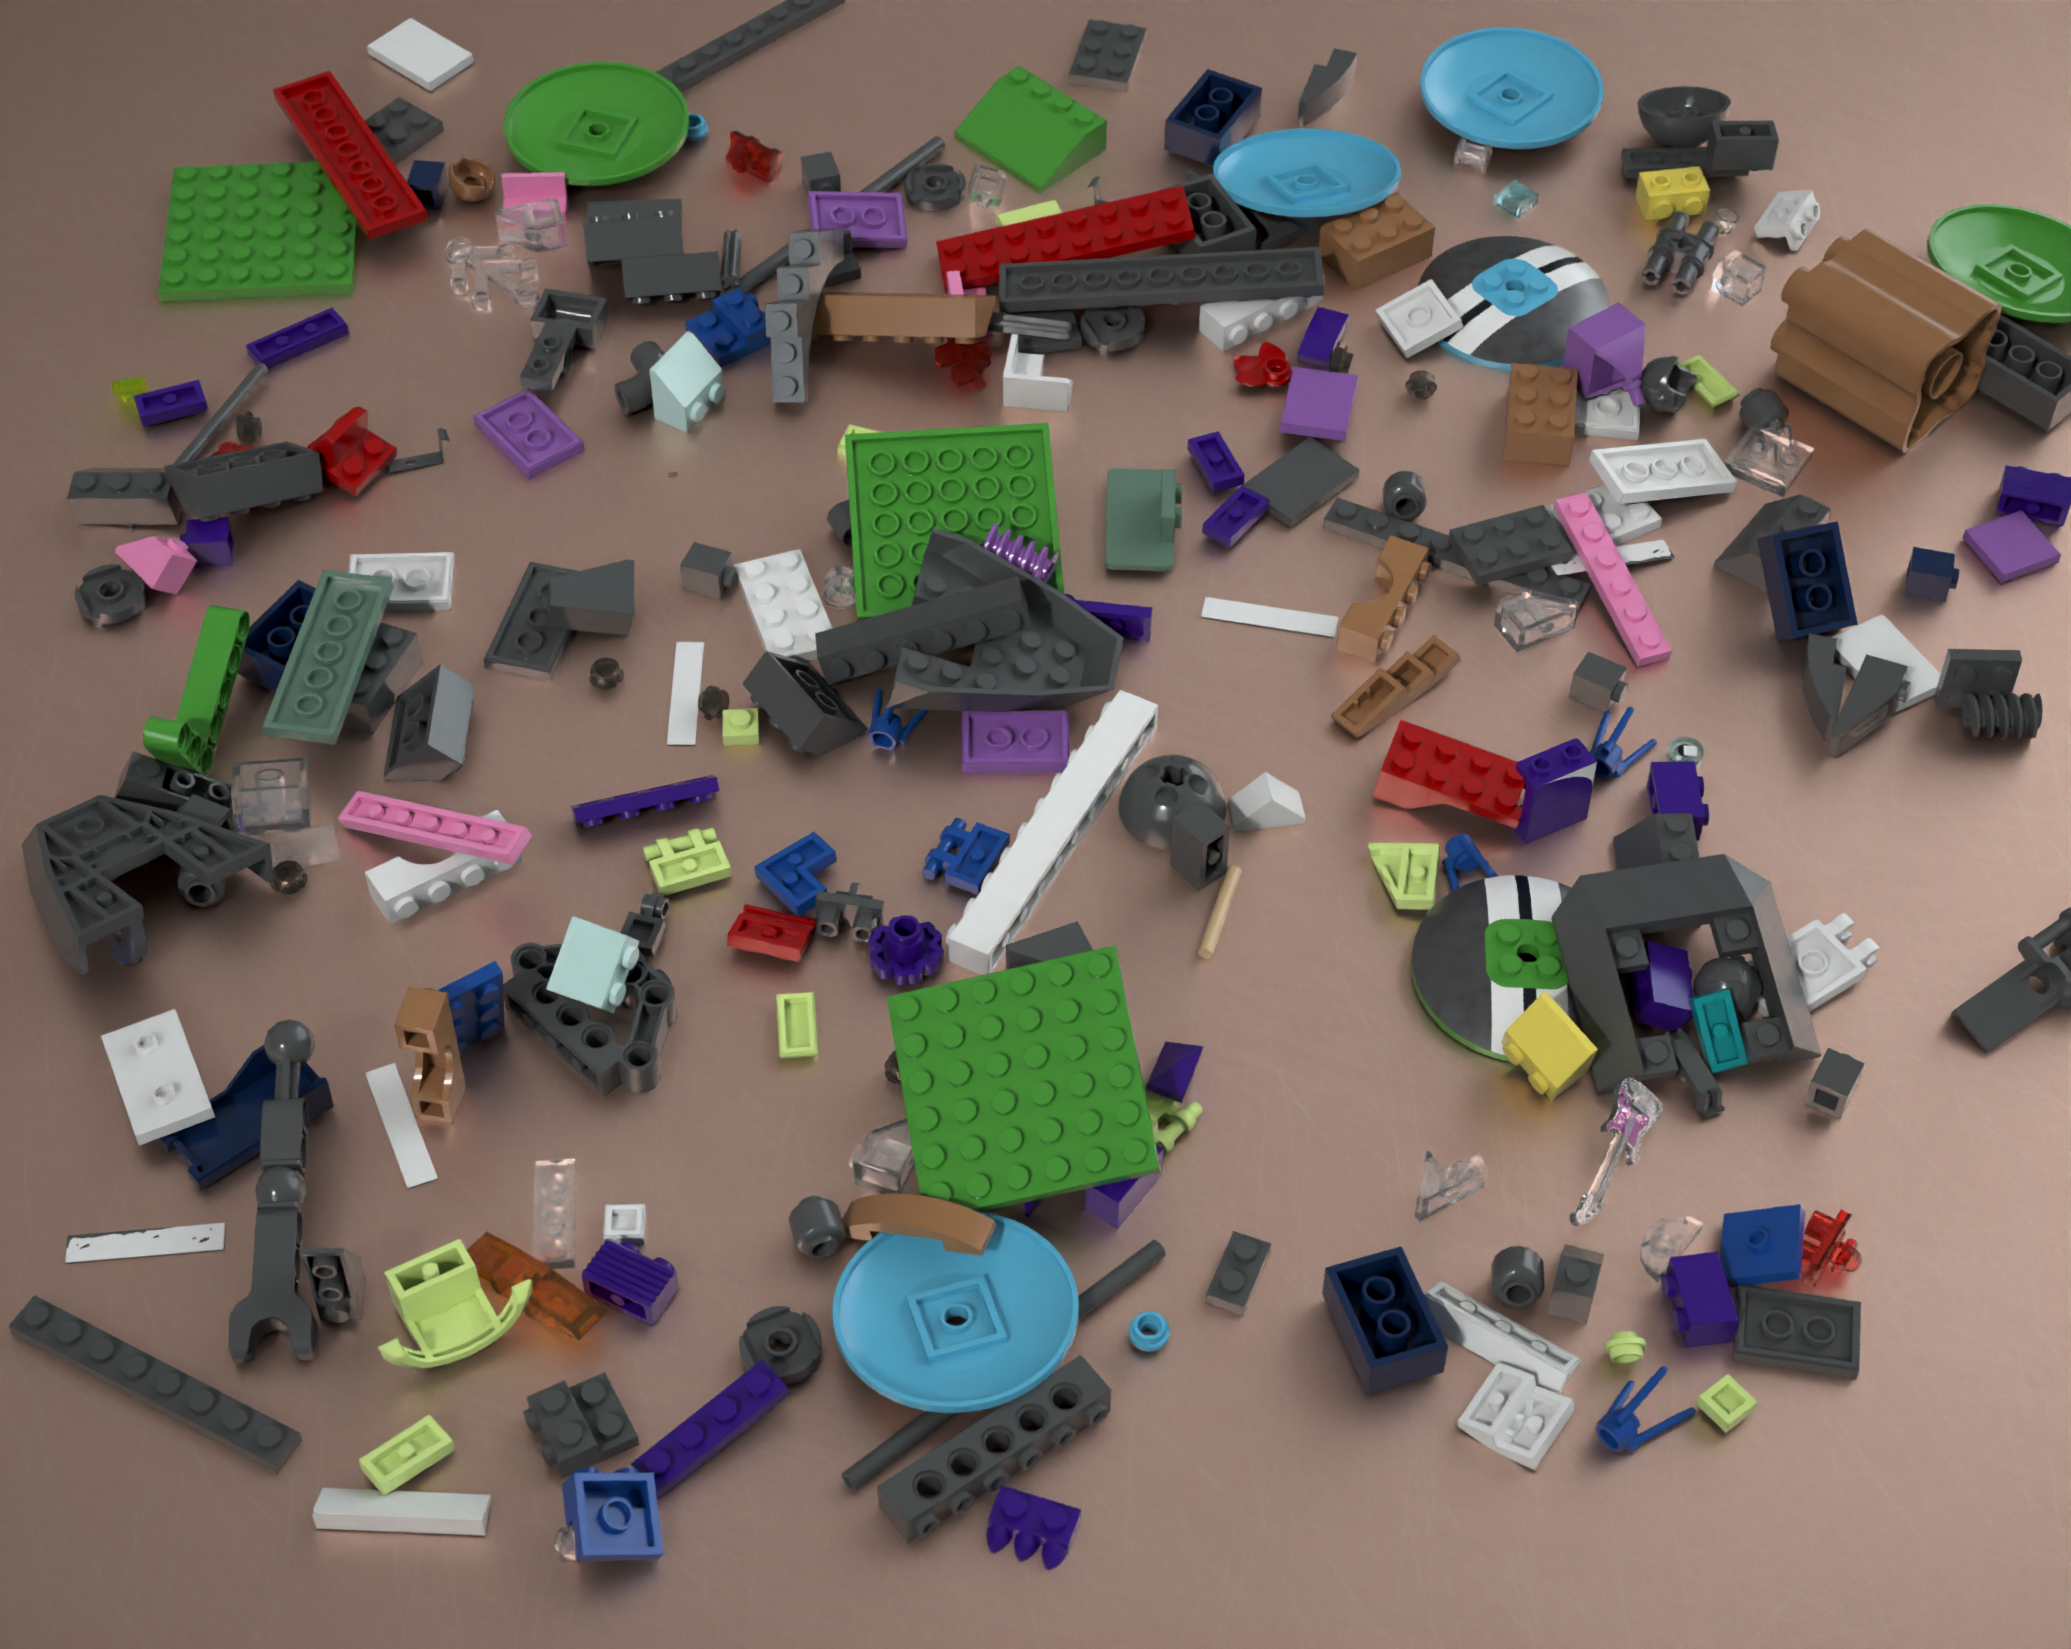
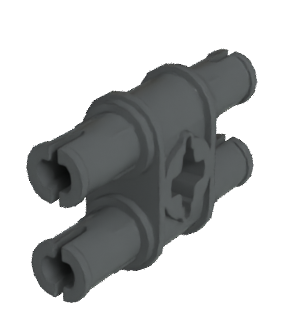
(1680, 253)

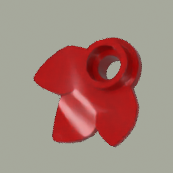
(1267, 368)

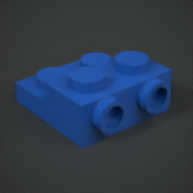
(732, 327)
(613, 1515)

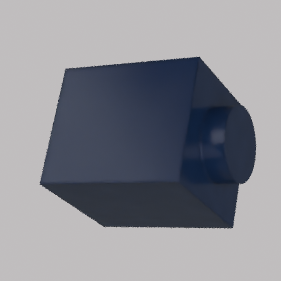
(429, 183)
(1931, 574)

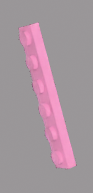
(1612, 579)
(435, 827)

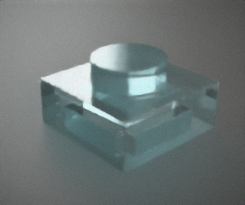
(1516, 199)

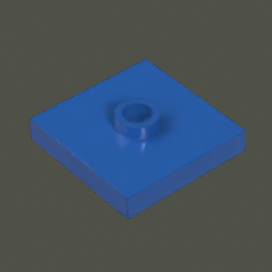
(1763, 1245)

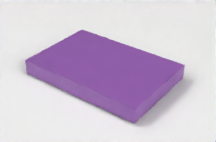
(871, 217)
(1319, 404)
(528, 433)
(1015, 741)

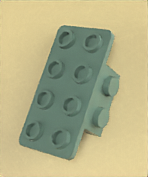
(1141, 519)

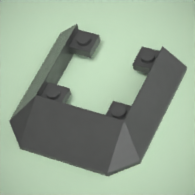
(1601, 937)

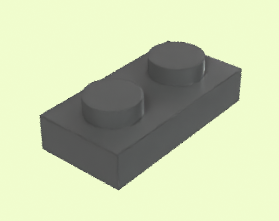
(1238, 1273)

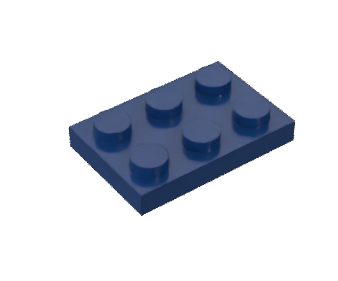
(477, 1005)

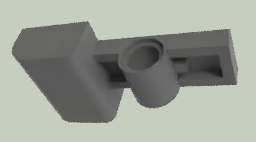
(558, 325)

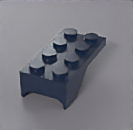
(235, 1131)

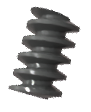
(2002, 713)

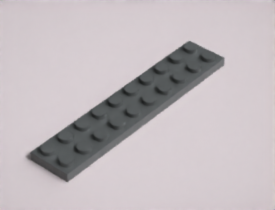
(1161, 280)

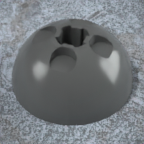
(1682, 114)
(1160, 790)

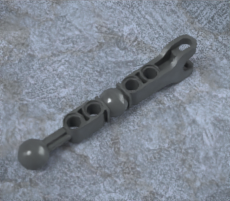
(280, 1194)

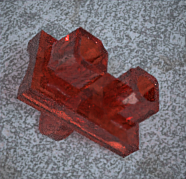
(751, 156)
(969, 361)
(1831, 1249)

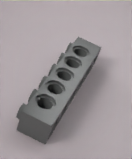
(1071, 1385)

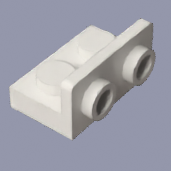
(1789, 216)

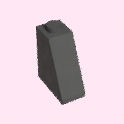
(592, 599)

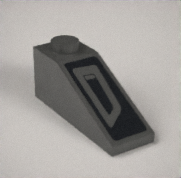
(1870, 702)

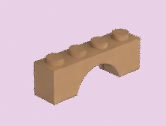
(1370, 626)
(429, 1030)

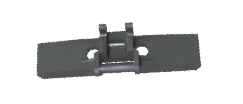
(2010, 1001)

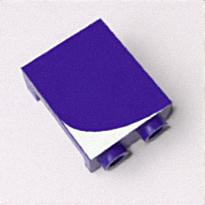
(1556, 789)

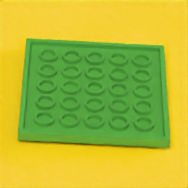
(256, 233)
(949, 482)
(1023, 1083)

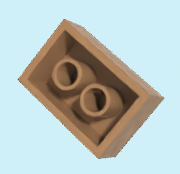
(1376, 241)
(1540, 414)

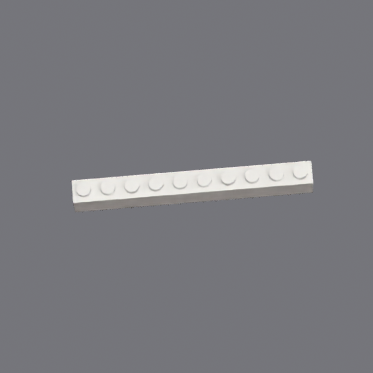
(1051, 833)

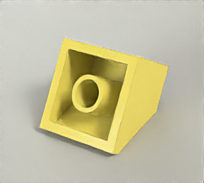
(1548, 1047)

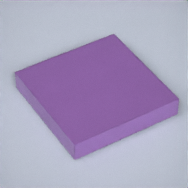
(2011, 546)

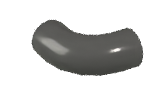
(636, 392)

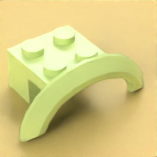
(446, 1308)

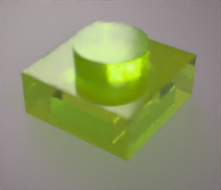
(130, 387)

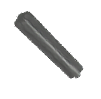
(731, 258)
(1030, 326)

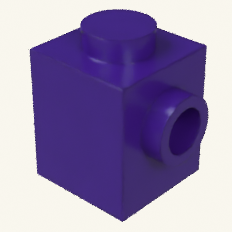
(209, 542)

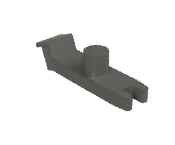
(1696, 1074)

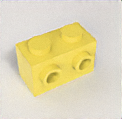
(1672, 191)

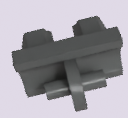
(849, 910)

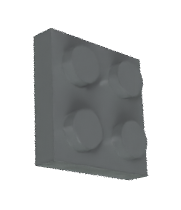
(1976, 673)

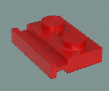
(771, 933)

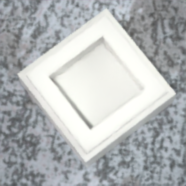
(625, 1223)

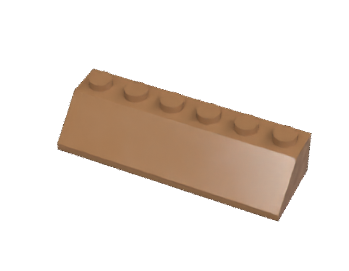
(902, 316)

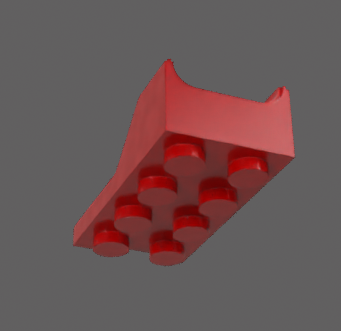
(1438, 770)

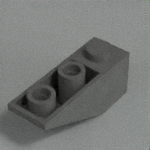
(167, 785)
(336, 1282)

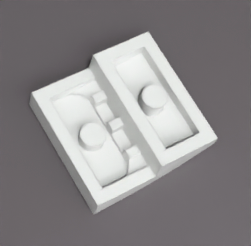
(1516, 1415)

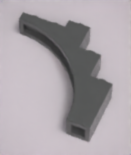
(791, 318)

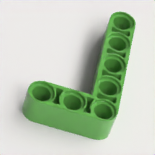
(195, 733)

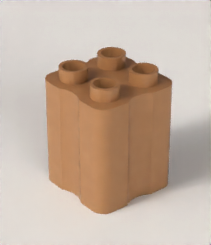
(1884, 338)

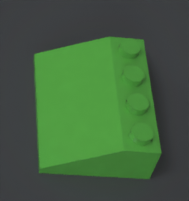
(1033, 129)

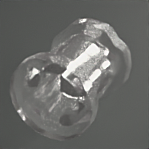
(1473, 155)

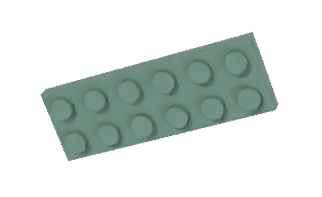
(328, 657)

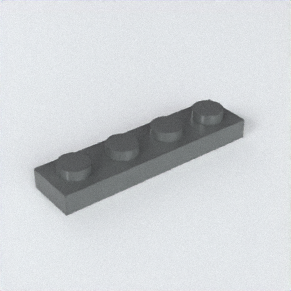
(1657, 159)

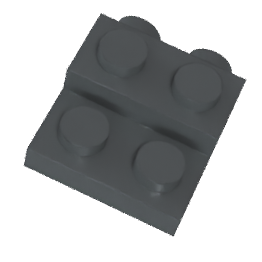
(580, 1424)

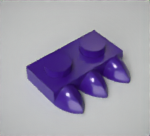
(1032, 1523)

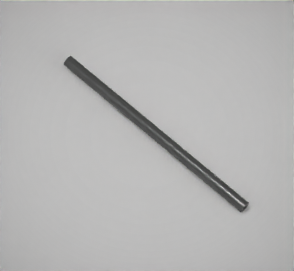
(881, 185)
(929, 1421)

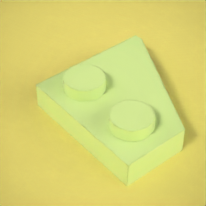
(1408, 872)

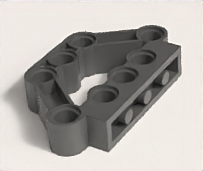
(587, 1044)

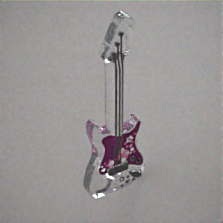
(1632, 1114)

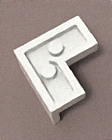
(1027, 387)

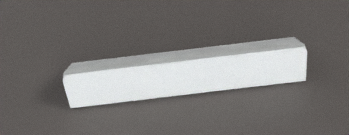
(1500, 1338)
(402, 1511)

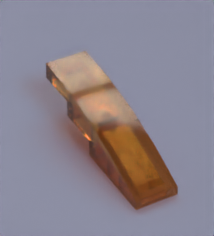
(553, 1297)

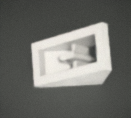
(1265, 805)

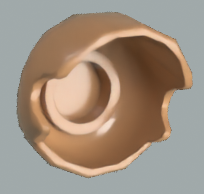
(471, 179)

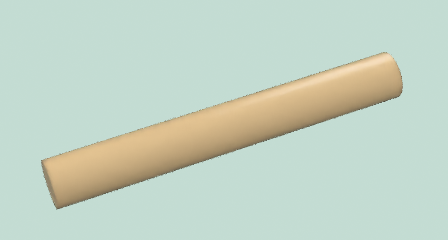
(1219, 911)

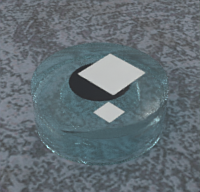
(1685, 750)

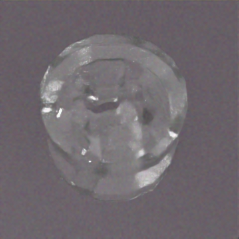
(839, 587)

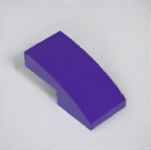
(1322, 336)

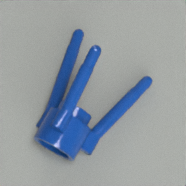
(887, 728)
(1609, 753)
(1465, 857)
(1620, 1425)

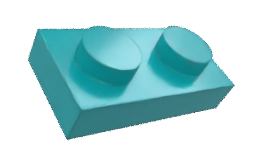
(1718, 1030)

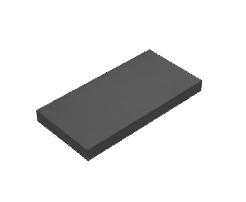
(522, 640)

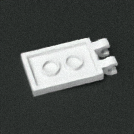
(1824, 962)

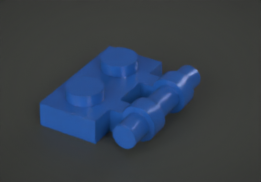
(975, 859)

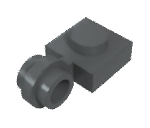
(648, 925)

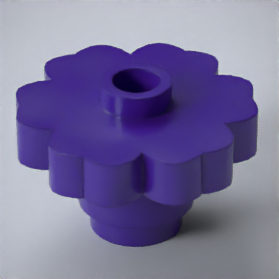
(906, 950)

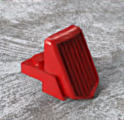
(352, 453)

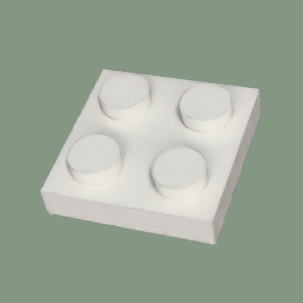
(1419, 318)

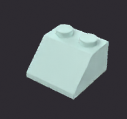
(685, 383)
(593, 965)

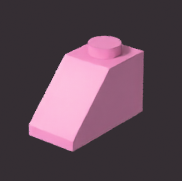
(159, 562)

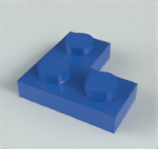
(792, 871)

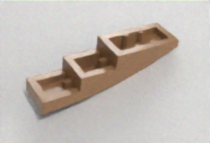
(1396, 688)

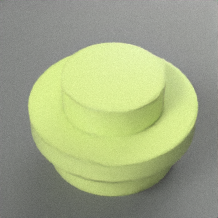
(1625, 1347)

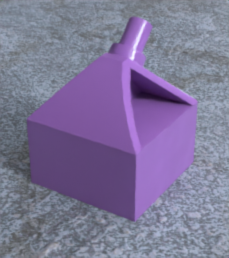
(1607, 353)

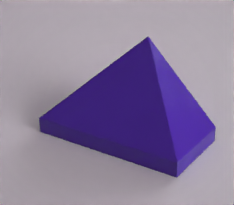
(1174, 1070)

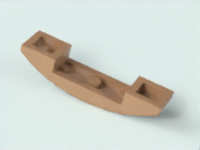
(919, 1216)

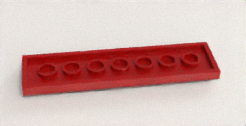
(350, 155)
(1073, 235)

